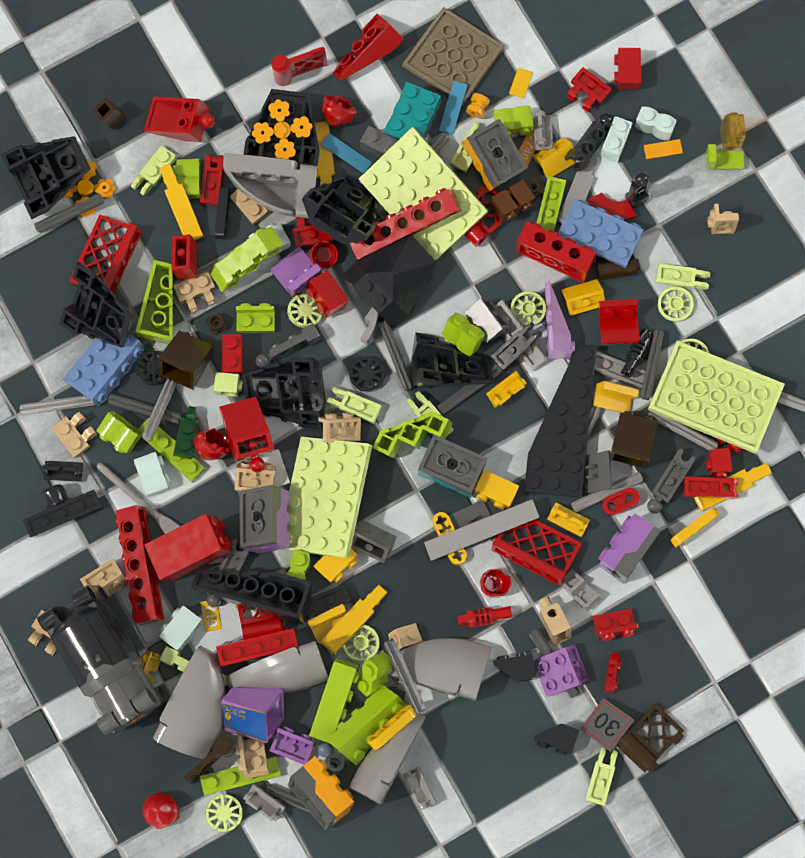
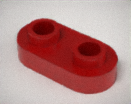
(620, 501)

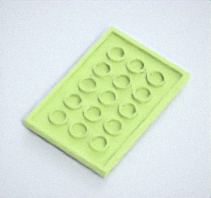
(414, 172)
(716, 397)
(326, 495)

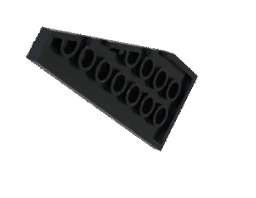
(560, 447)

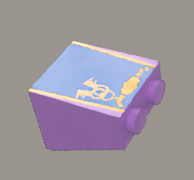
(253, 712)

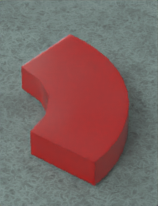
(612, 208)

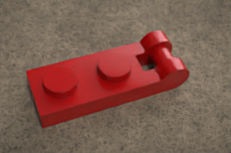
(211, 180)
(710, 487)

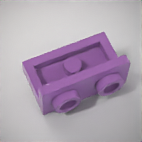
(292, 746)

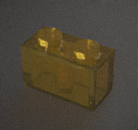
(733, 131)

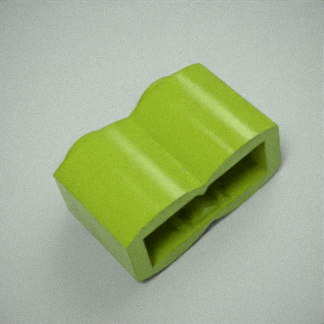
(516, 119)
(189, 174)
(463, 334)
(119, 432)
(300, 564)
(374, 673)

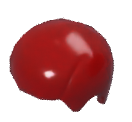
(324, 254)
(495, 583)

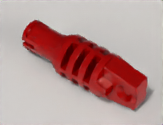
(484, 616)

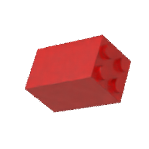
(189, 547)

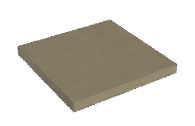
(453, 52)

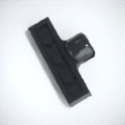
(60, 509)

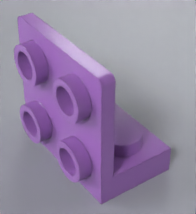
(295, 271)
(561, 670)

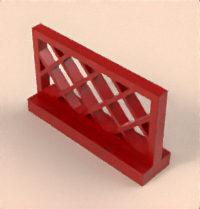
(121, 257)
(532, 562)
(257, 646)

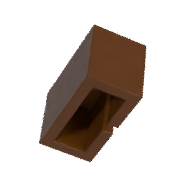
(509, 204)

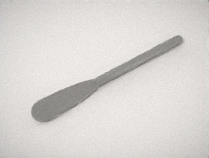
(164, 522)

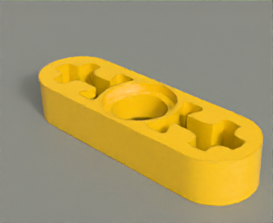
(694, 527)
(438, 528)
(392, 727)

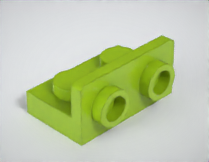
(255, 318)

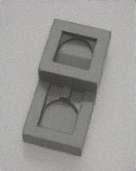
(372, 320)
(580, 590)

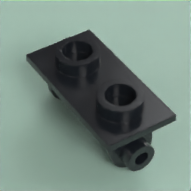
(63, 471)

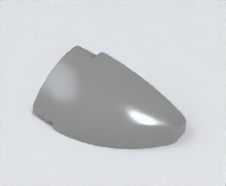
(271, 181)
(447, 665)
(286, 670)
(194, 709)
(383, 764)

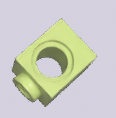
(227, 384)

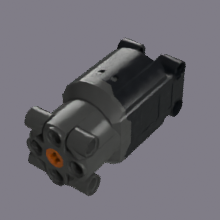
(102, 659)

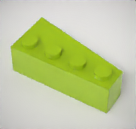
(157, 308)
(335, 698)
(353, 735)

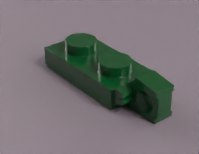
(186, 434)

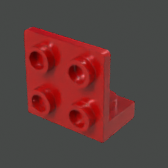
(618, 321)
(615, 624)

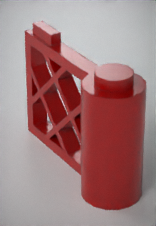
(287, 68)
(480, 231)
(259, 625)

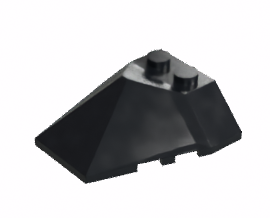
(306, 147)
(46, 171)
(342, 209)
(392, 278)
(96, 310)
(444, 365)
(289, 390)

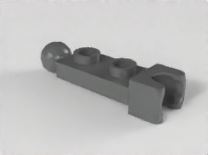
(308, 336)
(669, 482)
(232, 562)

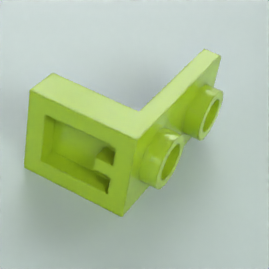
(723, 159)

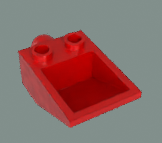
(179, 118)
(245, 428)

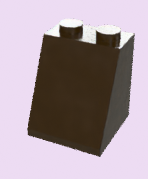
(185, 359)
(633, 439)

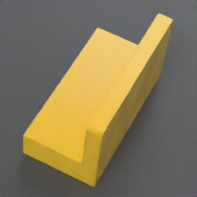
(553, 159)
(583, 297)
(614, 396)
(326, 621)

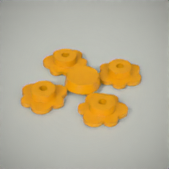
(282, 129)
(86, 188)

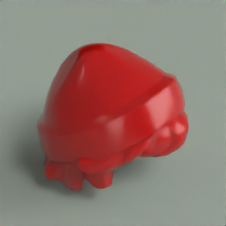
(337, 111)
(211, 444)
(160, 810)

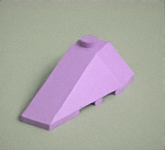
(558, 335)

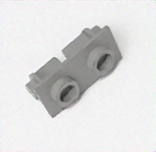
(543, 131)
(422, 794)
(258, 798)

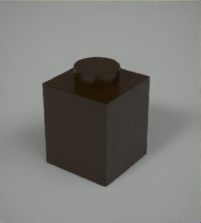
(109, 113)

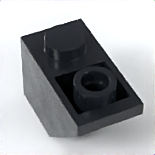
(517, 668)
(559, 737)

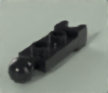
(589, 142)
(638, 189)

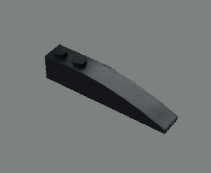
(260, 591)

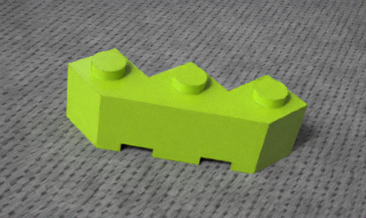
(246, 258)
(411, 432)

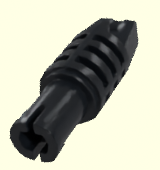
(637, 353)

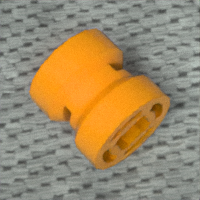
(478, 105)

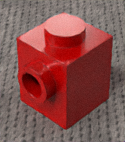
(719, 462)

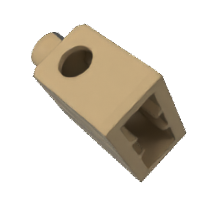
(554, 621)

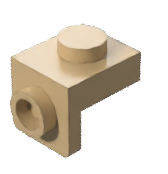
(406, 636)

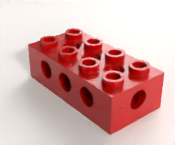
(555, 252)

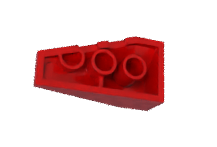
(377, 41)

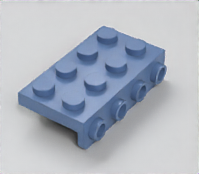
(602, 232)
(103, 367)

